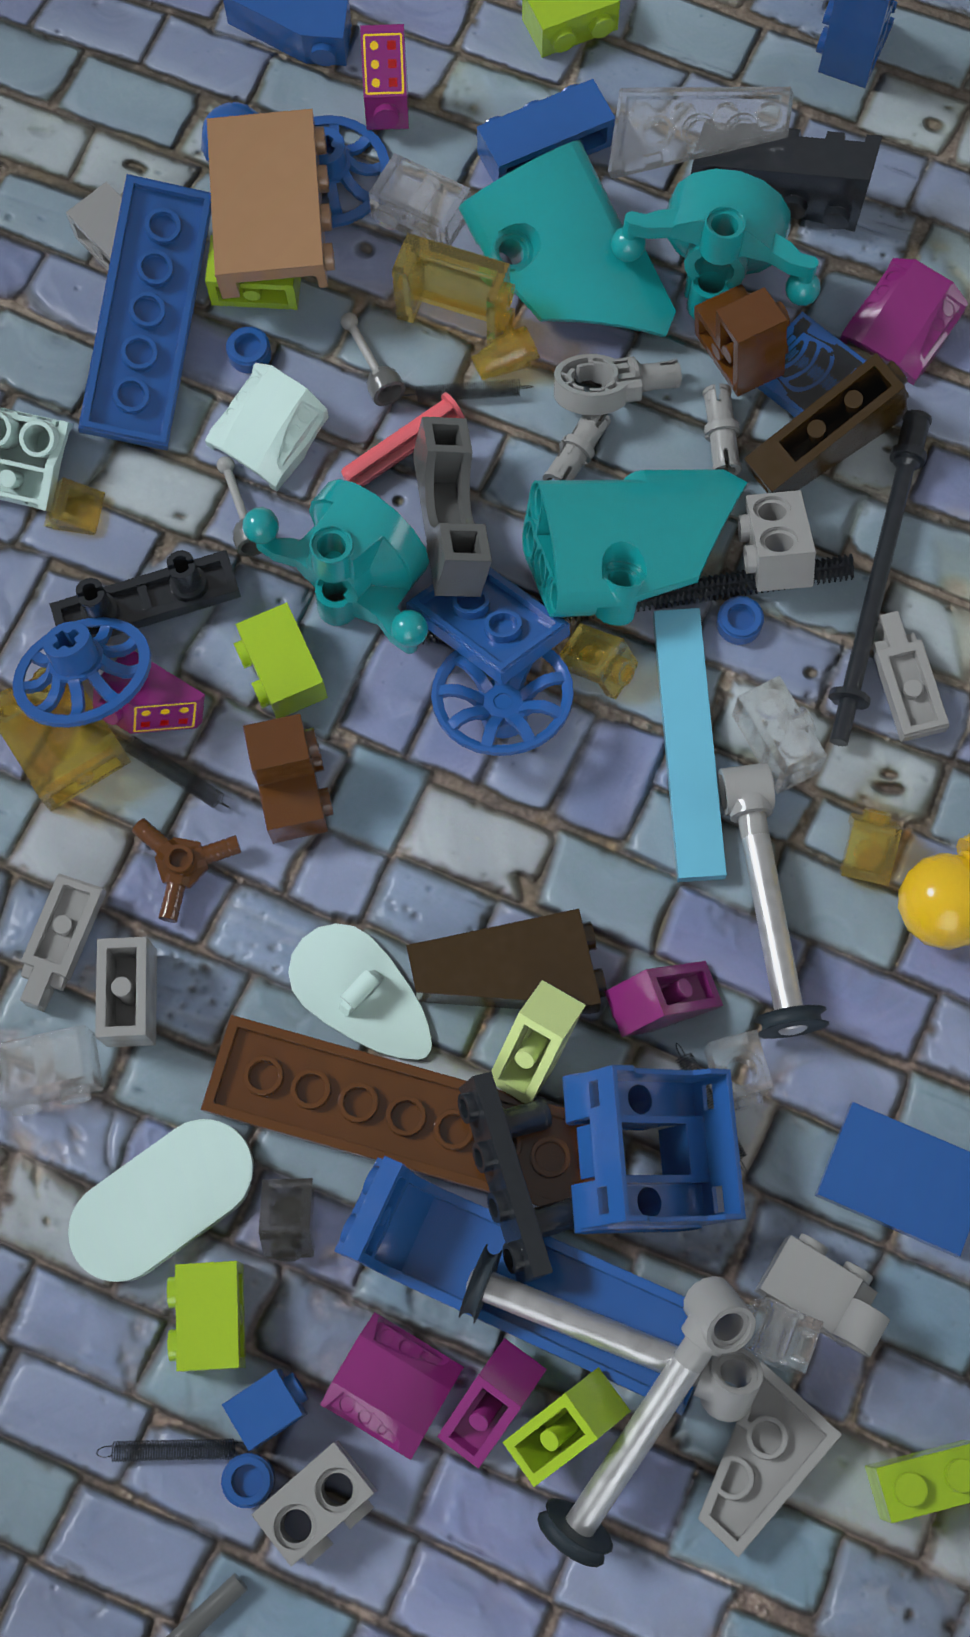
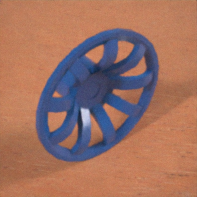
(341, 161)
(75, 657)
(502, 707)

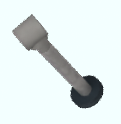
(749, 798)
(714, 1326)
(716, 1396)

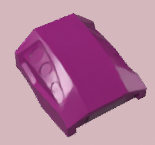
(907, 316)
(391, 1385)

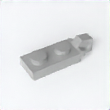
(908, 680)
(59, 938)

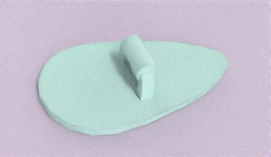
(359, 992)

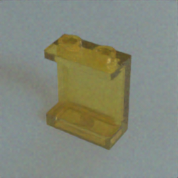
(453, 281)
(59, 759)

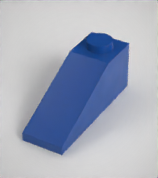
(303, 29)

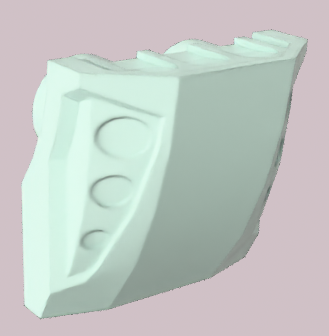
(269, 425)
(30, 457)

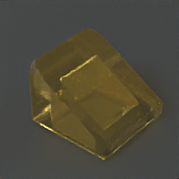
(75, 508)

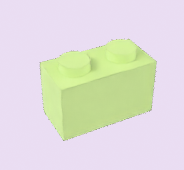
(536, 1042)

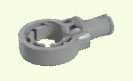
(620, 378)

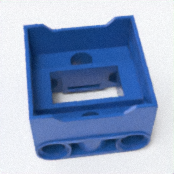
(694, 1153)

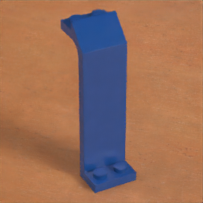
(435, 1240)

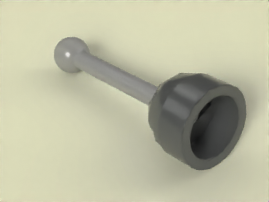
(383, 382)
(243, 545)

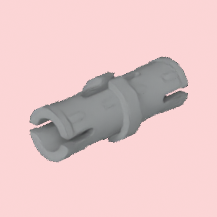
(722, 428)
(577, 448)

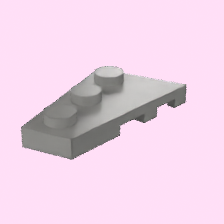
(764, 1462)

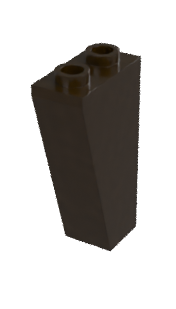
(832, 427)
(508, 962)

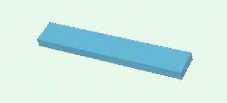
(689, 746)

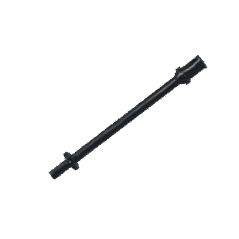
(907, 457)

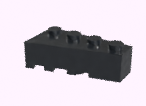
(816, 176)

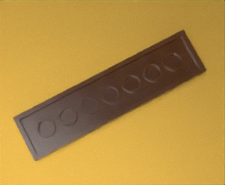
(373, 1109)

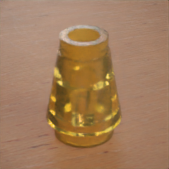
(506, 354)

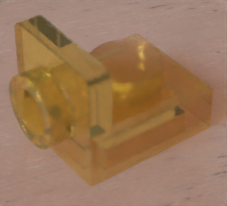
(600, 659)
(871, 846)

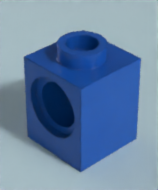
(267, 1407)

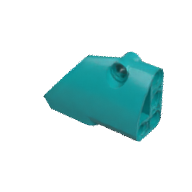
(559, 235)
(623, 540)

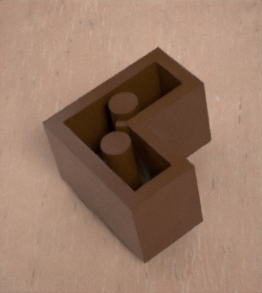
(744, 336)
(285, 769)

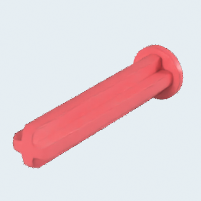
(396, 446)

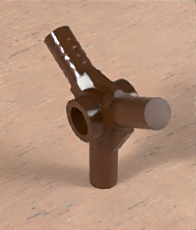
(181, 863)

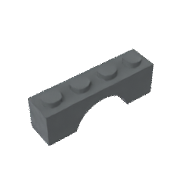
(455, 544)

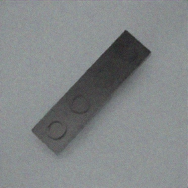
(155, 596)
(509, 1198)

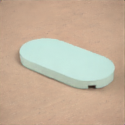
(161, 1200)

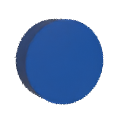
(248, 347)
(740, 620)
(248, 1480)

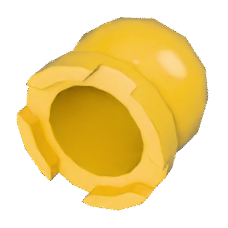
(937, 898)

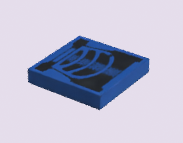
(811, 367)

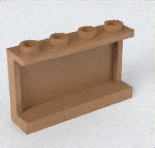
(268, 198)

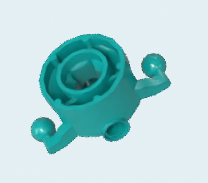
(724, 230)
(356, 551)

